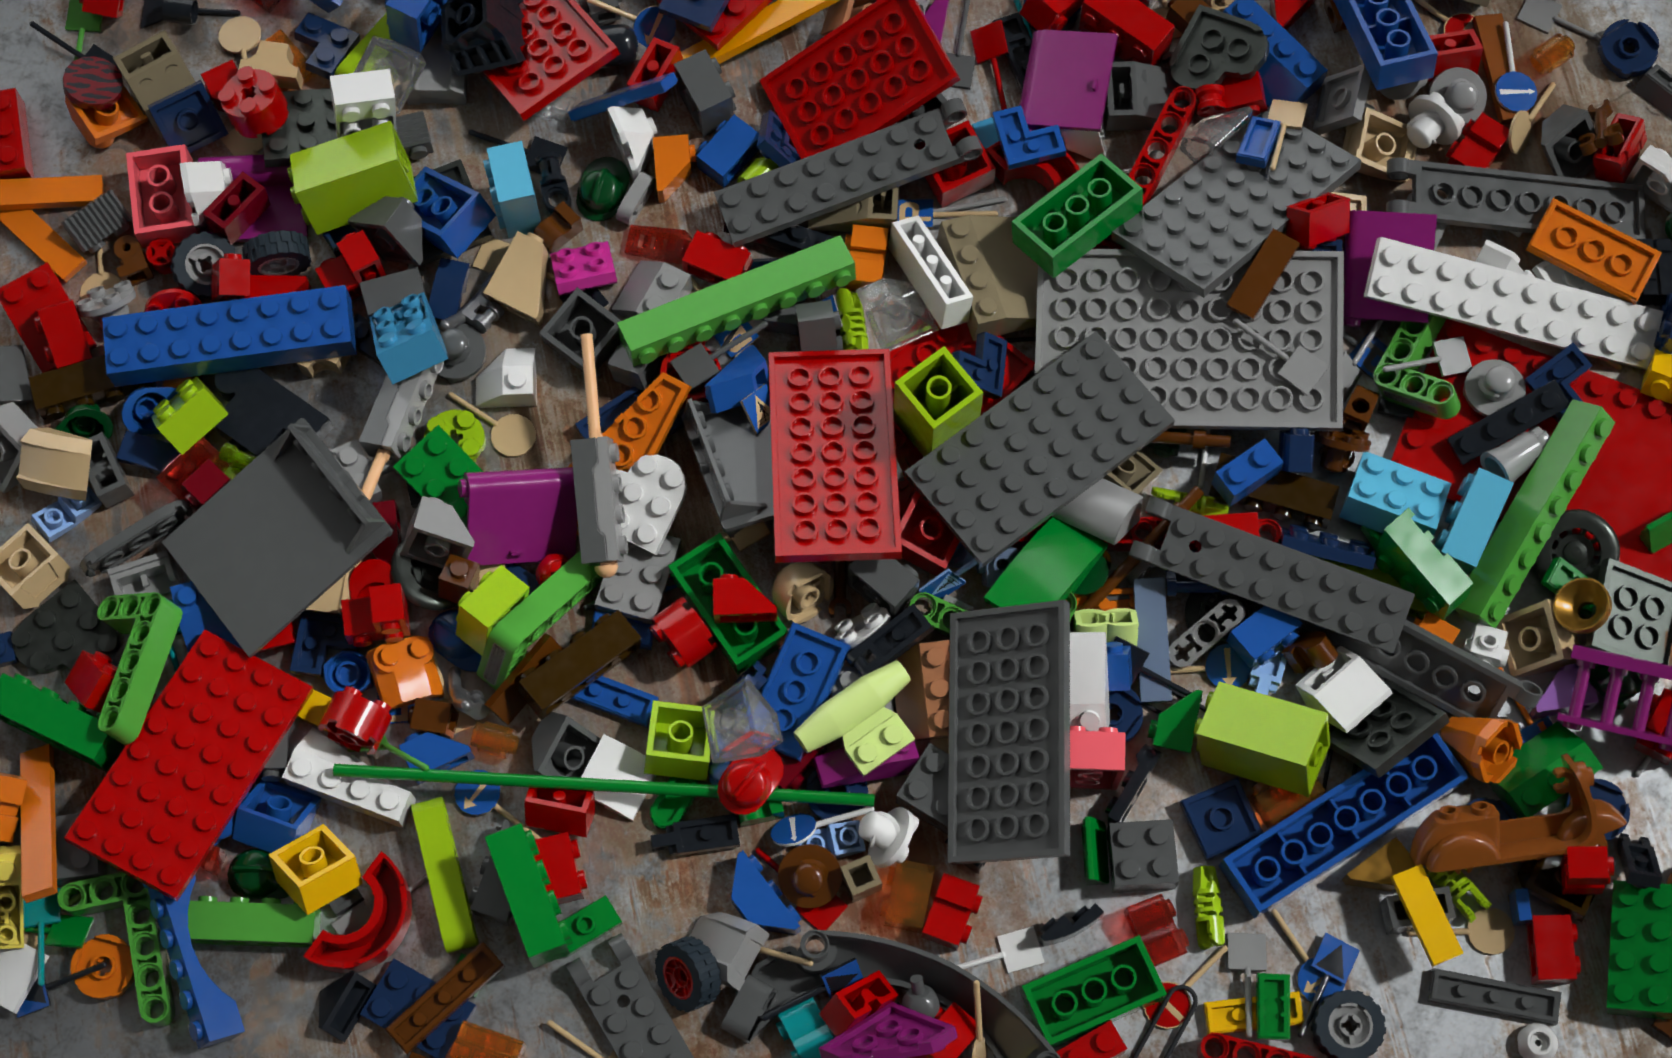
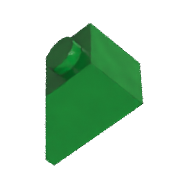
(1176, 724)

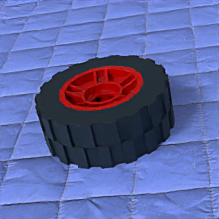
(687, 974)

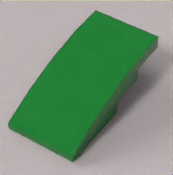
(1047, 566)

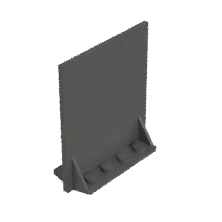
(734, 464)
(277, 537)

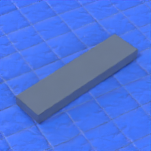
(1153, 637)

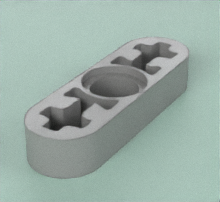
(1183, 640)

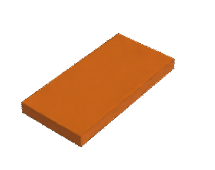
(1593, 251)

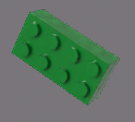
(1077, 215)
(435, 468)
(694, 577)
(56, 721)
(527, 896)
(1640, 952)
(1093, 992)

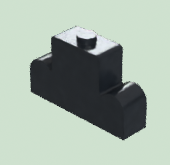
(262, 410)

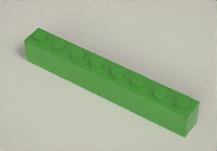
(737, 301)
(1535, 512)

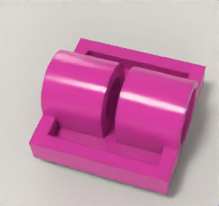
(583, 267)

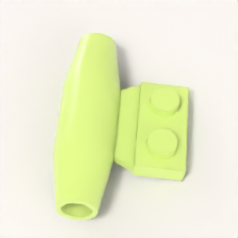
(860, 717)

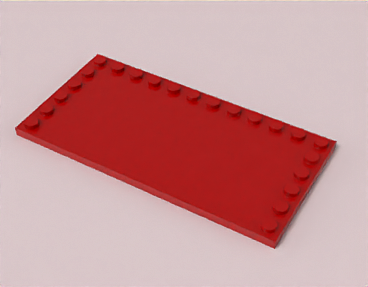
(1623, 485)

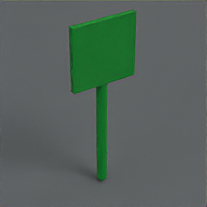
(68, 933)

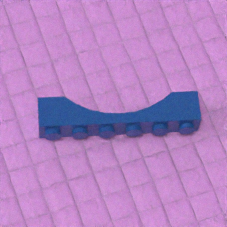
(210, 1011)

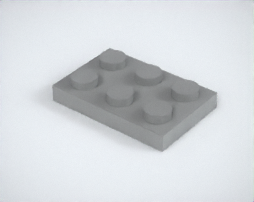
(639, 582)

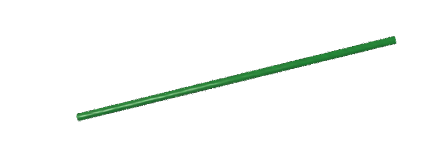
(588, 784)

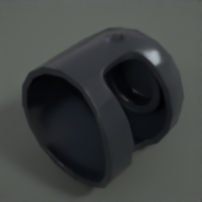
(626, 42)

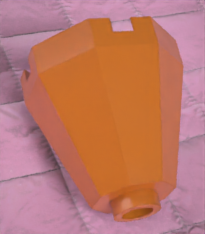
(1483, 745)

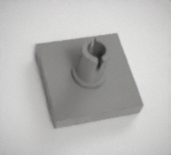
(1342, 99)

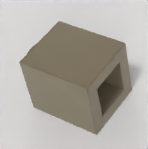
(861, 878)

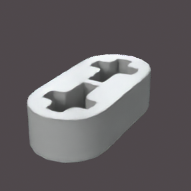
(636, 198)

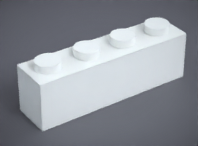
(930, 272)

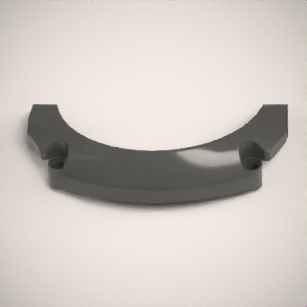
(781, 981)

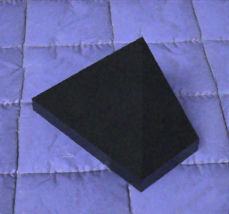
(342, 1004)

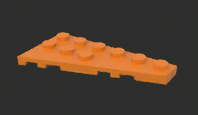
(647, 421)

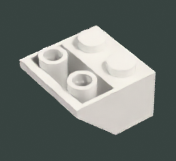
(362, 100)
(1344, 690)

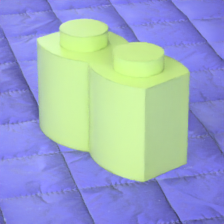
(1115, 622)

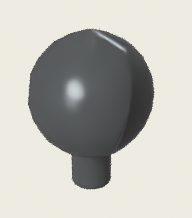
(921, 997)

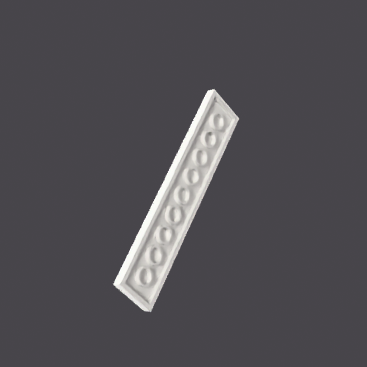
(1512, 303)

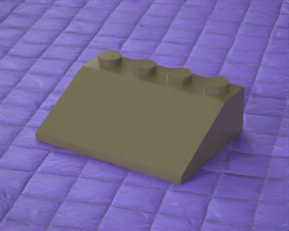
(993, 271)

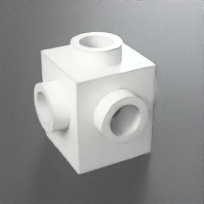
(1488, 645)

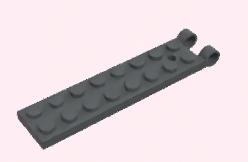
(845, 174)
(1512, 198)
(1277, 577)
(1441, 672)
(641, 1027)

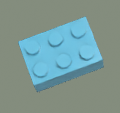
(512, 188)
(1386, 489)
(1473, 517)

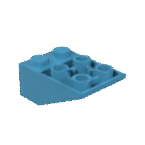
(407, 338)

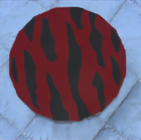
(92, 83)

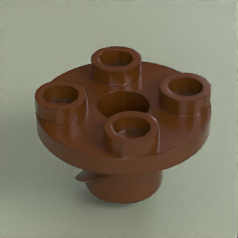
(1340, 447)
(809, 876)

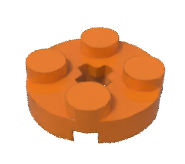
(95, 951)

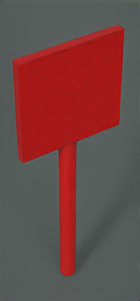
(988, 44)
(819, 917)

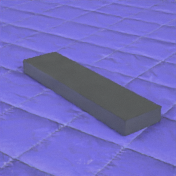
(1494, 996)

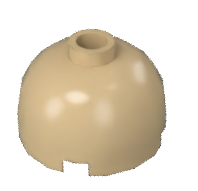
(800, 590)

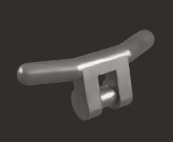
(481, 322)
(467, 702)

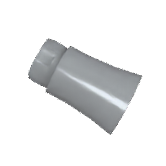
(1516, 455)

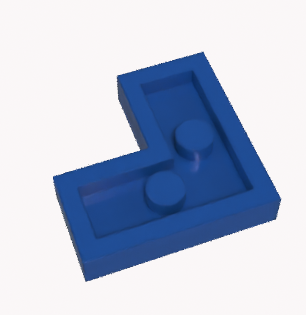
(1025, 146)

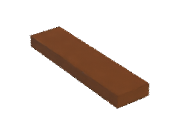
(1494, 56)

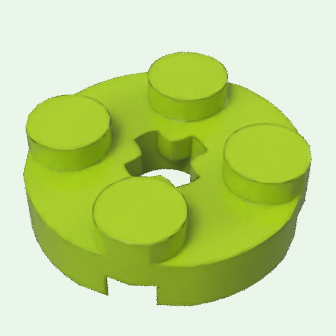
(464, 425)

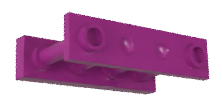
(1618, 667)

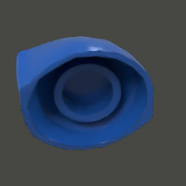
(348, 669)

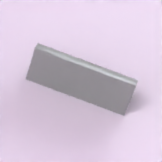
(1103, 511)

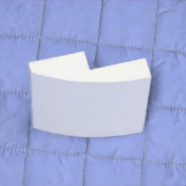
(618, 762)
(17, 975)

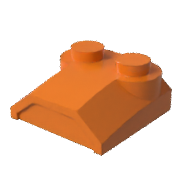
(102, 126)
(405, 671)

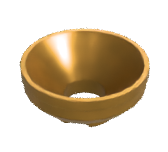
(1574, 597)

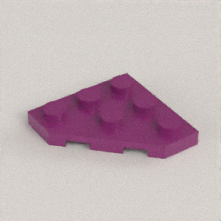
(891, 1034)

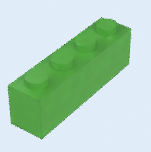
(251, 923)

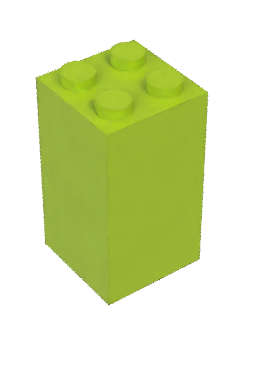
(349, 175)
(935, 401)
(1263, 738)

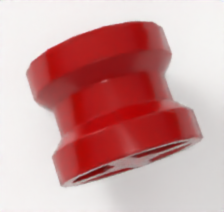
(1210, 100)
(157, 250)

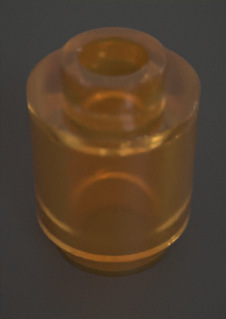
(1552, 53)
(494, 739)

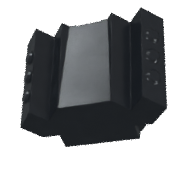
(482, 34)

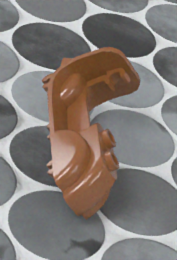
(1477, 838)

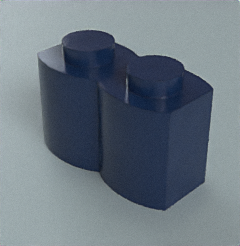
(1296, 450)

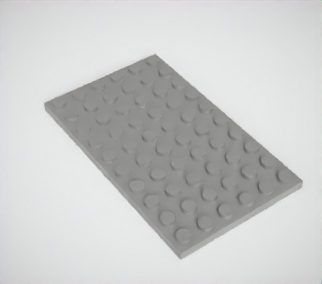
(1191, 349)

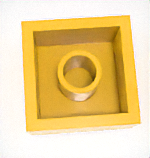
(315, 869)

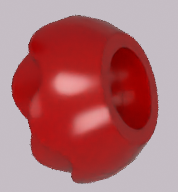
(549, 566)

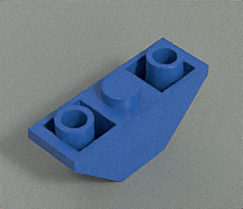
(737, 380)
(759, 900)

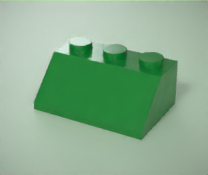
(1531, 781)

